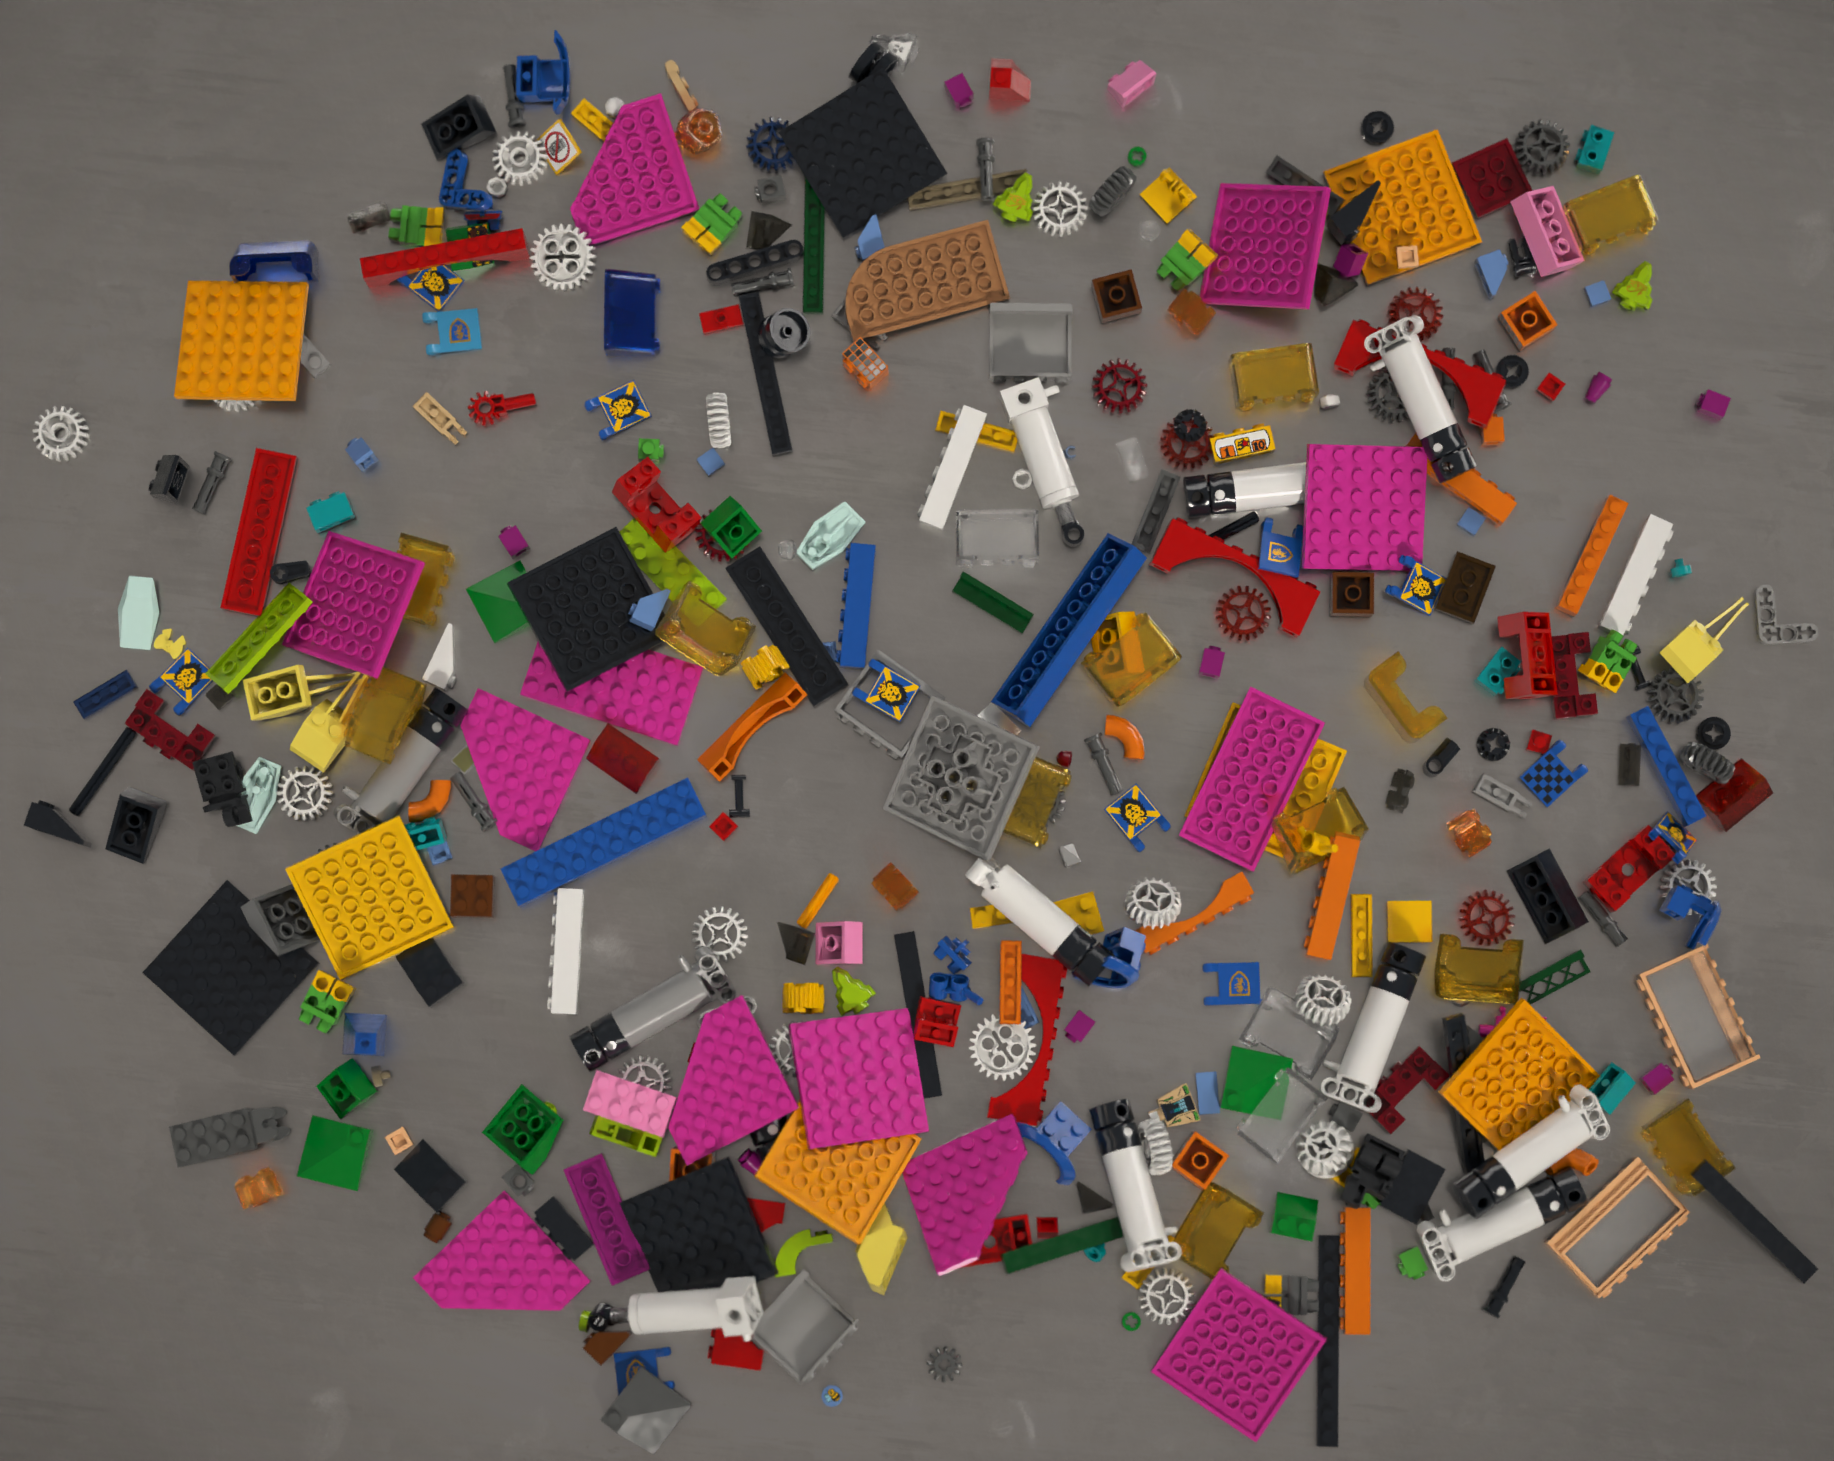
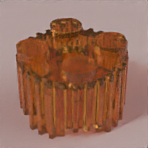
(699, 130)
(1191, 310)
(1470, 833)
(895, 886)
(257, 1189)

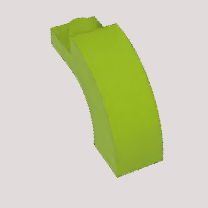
(625, 1135)
(794, 1245)

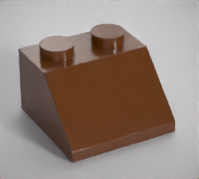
(604, 1344)

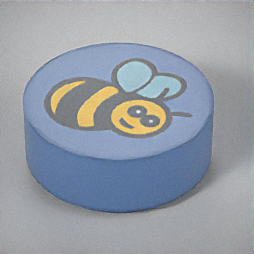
(832, 1395)

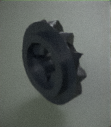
(1375, 118)
(1513, 361)
(1181, 429)
(1720, 726)
(1484, 747)

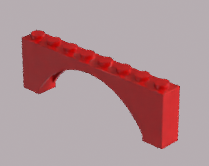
(387, 267)
(1478, 388)
(1291, 597)
(1024, 1100)
(733, 1350)

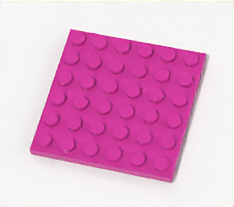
(1265, 245)
(1363, 506)
(356, 604)
(858, 1078)
(1238, 1355)

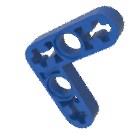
(458, 193)

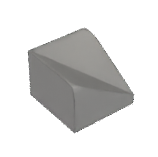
(1069, 855)

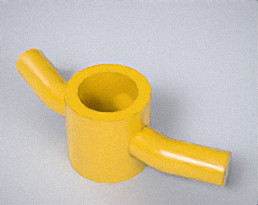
(1315, 842)

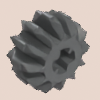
(949, 1369)

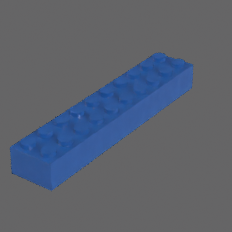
(1069, 629)
(603, 842)

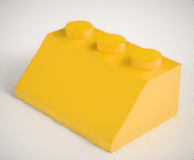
(1112, 629)

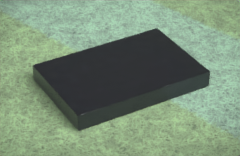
(1413, 1187)

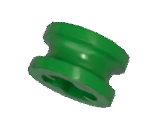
(1136, 162)
(1135, 1316)

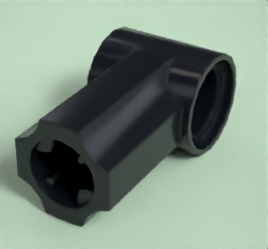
(1441, 757)

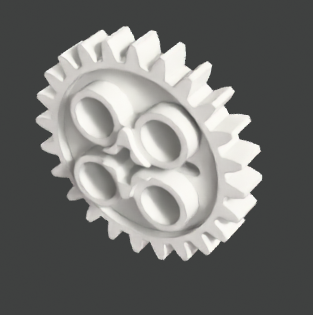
(563, 275)
(986, 1057)

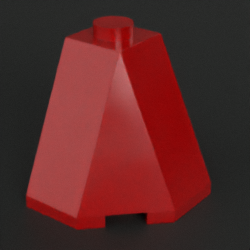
(1008, 81)

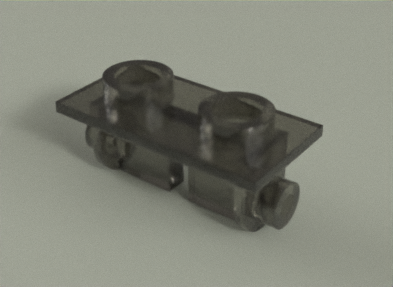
(377, 215)
(1629, 764)
(1404, 782)

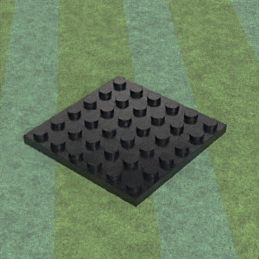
(862, 152)
(582, 608)
(227, 972)
(699, 1231)

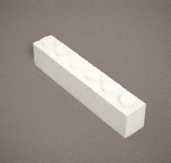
(953, 467)
(1636, 575)
(566, 951)

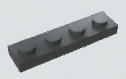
(1290, 175)
(1155, 511)

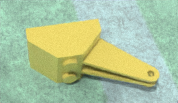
(1694, 648)
(286, 691)
(323, 730)
(881, 1251)

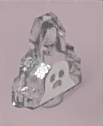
(900, 46)

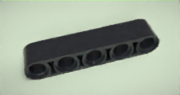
(762, 255)

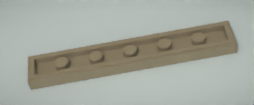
(960, 190)

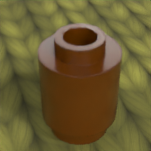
(437, 1227)

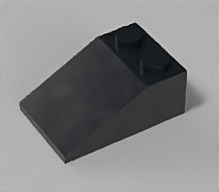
(458, 126)
(1348, 220)
(169, 478)
(50, 821)
(135, 824)
(430, 971)
(430, 1176)

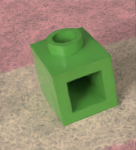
(650, 448)
(1412, 1263)

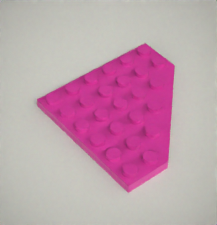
(635, 176)
(521, 765)
(728, 1085)
(963, 1189)
(502, 1264)

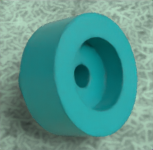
(1680, 569)
(1096, 1253)

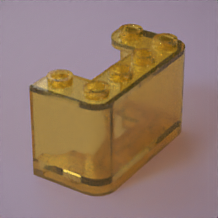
(1610, 213)
(1273, 375)
(432, 579)
(1394, 704)
(383, 714)
(1683, 1145)

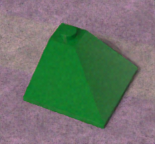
(497, 604)
(1250, 1078)
(524, 1129)
(335, 1153)

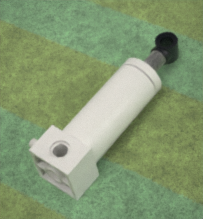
(1043, 451)
(731, 1307)

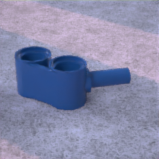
(955, 984)

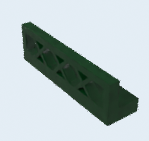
(992, 603)
(1549, 971)

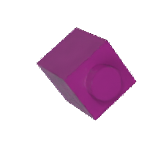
(959, 90)
(1350, 260)
(1713, 404)
(513, 541)
(1211, 662)
(1078, 1027)
(1657, 1078)

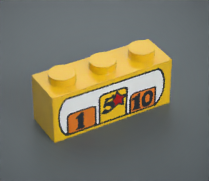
(1242, 444)

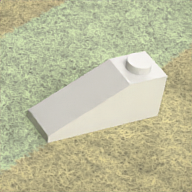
(442, 665)

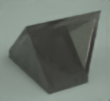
(764, 230)
(1331, 285)
(796, 942)
(1090, 1200)

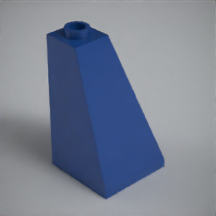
(364, 1034)

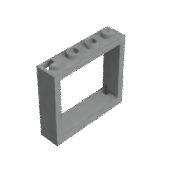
(861, 728)

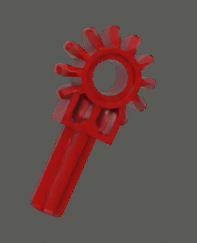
(498, 404)

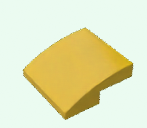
(1409, 921)

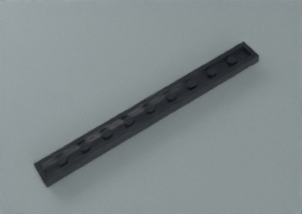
(1329, 1353)

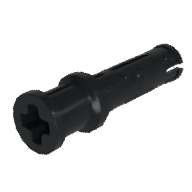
(1500, 1295)

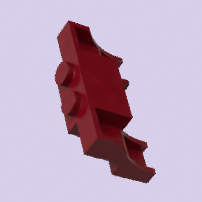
(1568, 701)
(166, 737)
(1401, 1082)

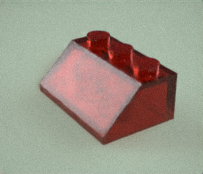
(622, 758)
(1734, 800)

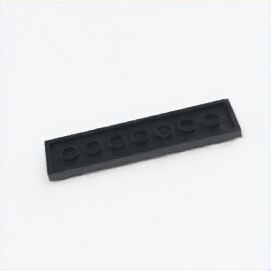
(786, 626)

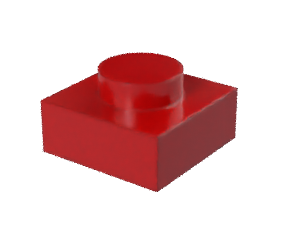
(1551, 386)
(1538, 742)
(723, 826)
(1047, 1227)

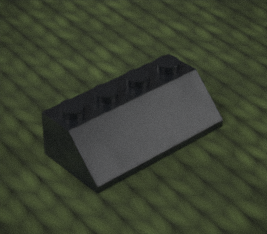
(1547, 896)

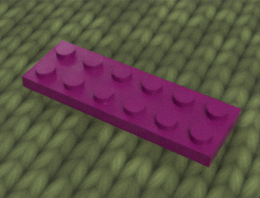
(605, 1219)

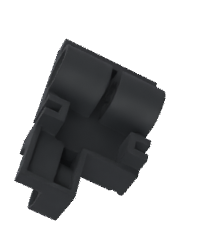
(221, 785)
(1372, 1171)

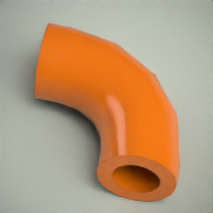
(1128, 734)
(433, 802)
(1576, 1159)

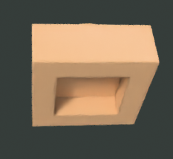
(1407, 257)
(399, 1140)

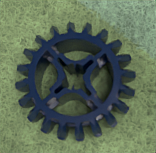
(764, 145)

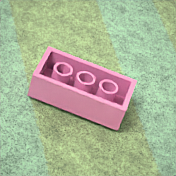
(1547, 231)
(630, 1103)

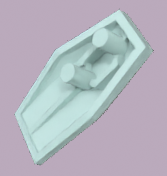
(830, 535)
(138, 613)
(261, 787)

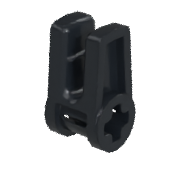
(1521, 264)
(293, 572)

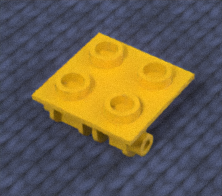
(1168, 195)

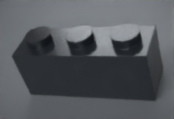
(563, 1229)

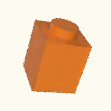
(1494, 433)

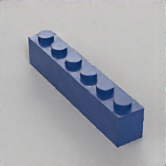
(857, 606)
(1666, 766)

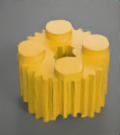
(765, 666)
(803, 998)

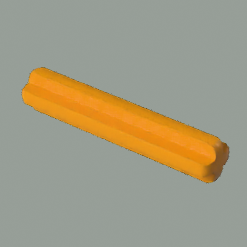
(817, 900)

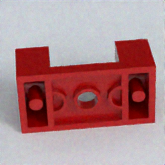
(640, 490)
(1538, 671)
(1644, 856)
(1009, 1235)

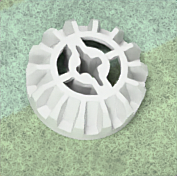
(1333, 1160)

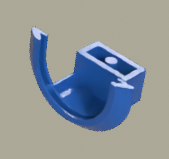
(545, 79)
(1677, 906)
(1127, 947)
(1059, 1137)

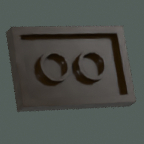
(1465, 587)

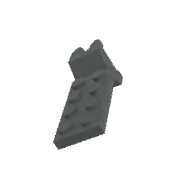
(226, 1134)

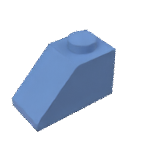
(869, 240)
(1492, 270)
(361, 453)
(648, 609)

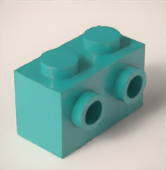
(1594, 150)
(330, 512)
(1499, 667)
(427, 833)
(1612, 1087)

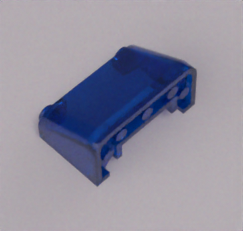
(301, 254)
(630, 313)

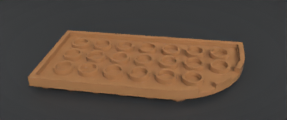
(925, 281)

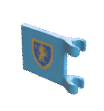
(457, 331)

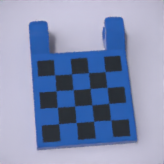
(1550, 777)

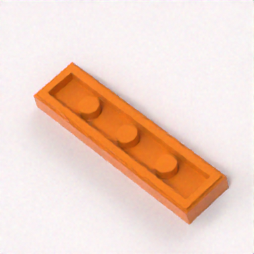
(1010, 981)

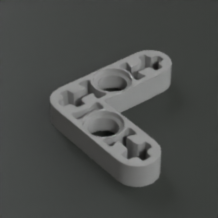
(1771, 625)

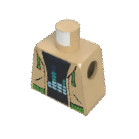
(1176, 1107)

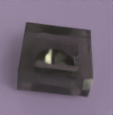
(219, 697)

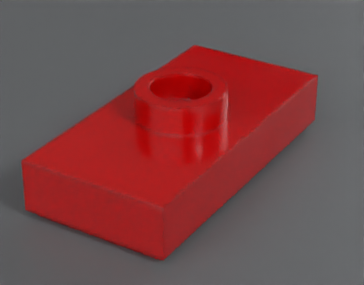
(721, 319)

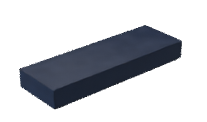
(105, 694)

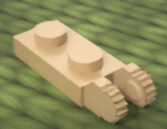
(680, 86)
(438, 416)

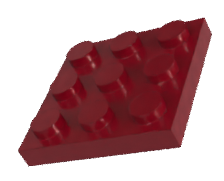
(1491, 177)

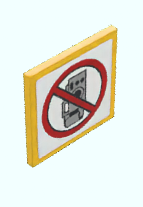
(559, 146)

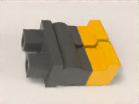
(1295, 1292)

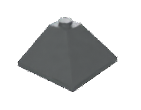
(280, 920)
(646, 1411)

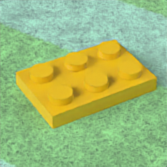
(1083, 911)

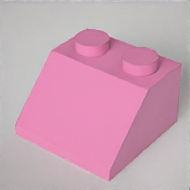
(1131, 82)
(839, 943)

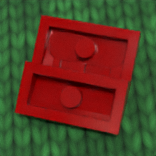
(936, 1021)

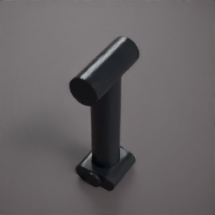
(1642, 683)
(739, 810)

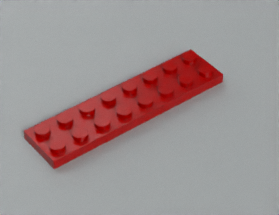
(258, 532)

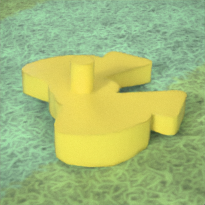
(163, 642)

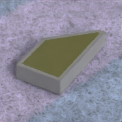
(463, 760)

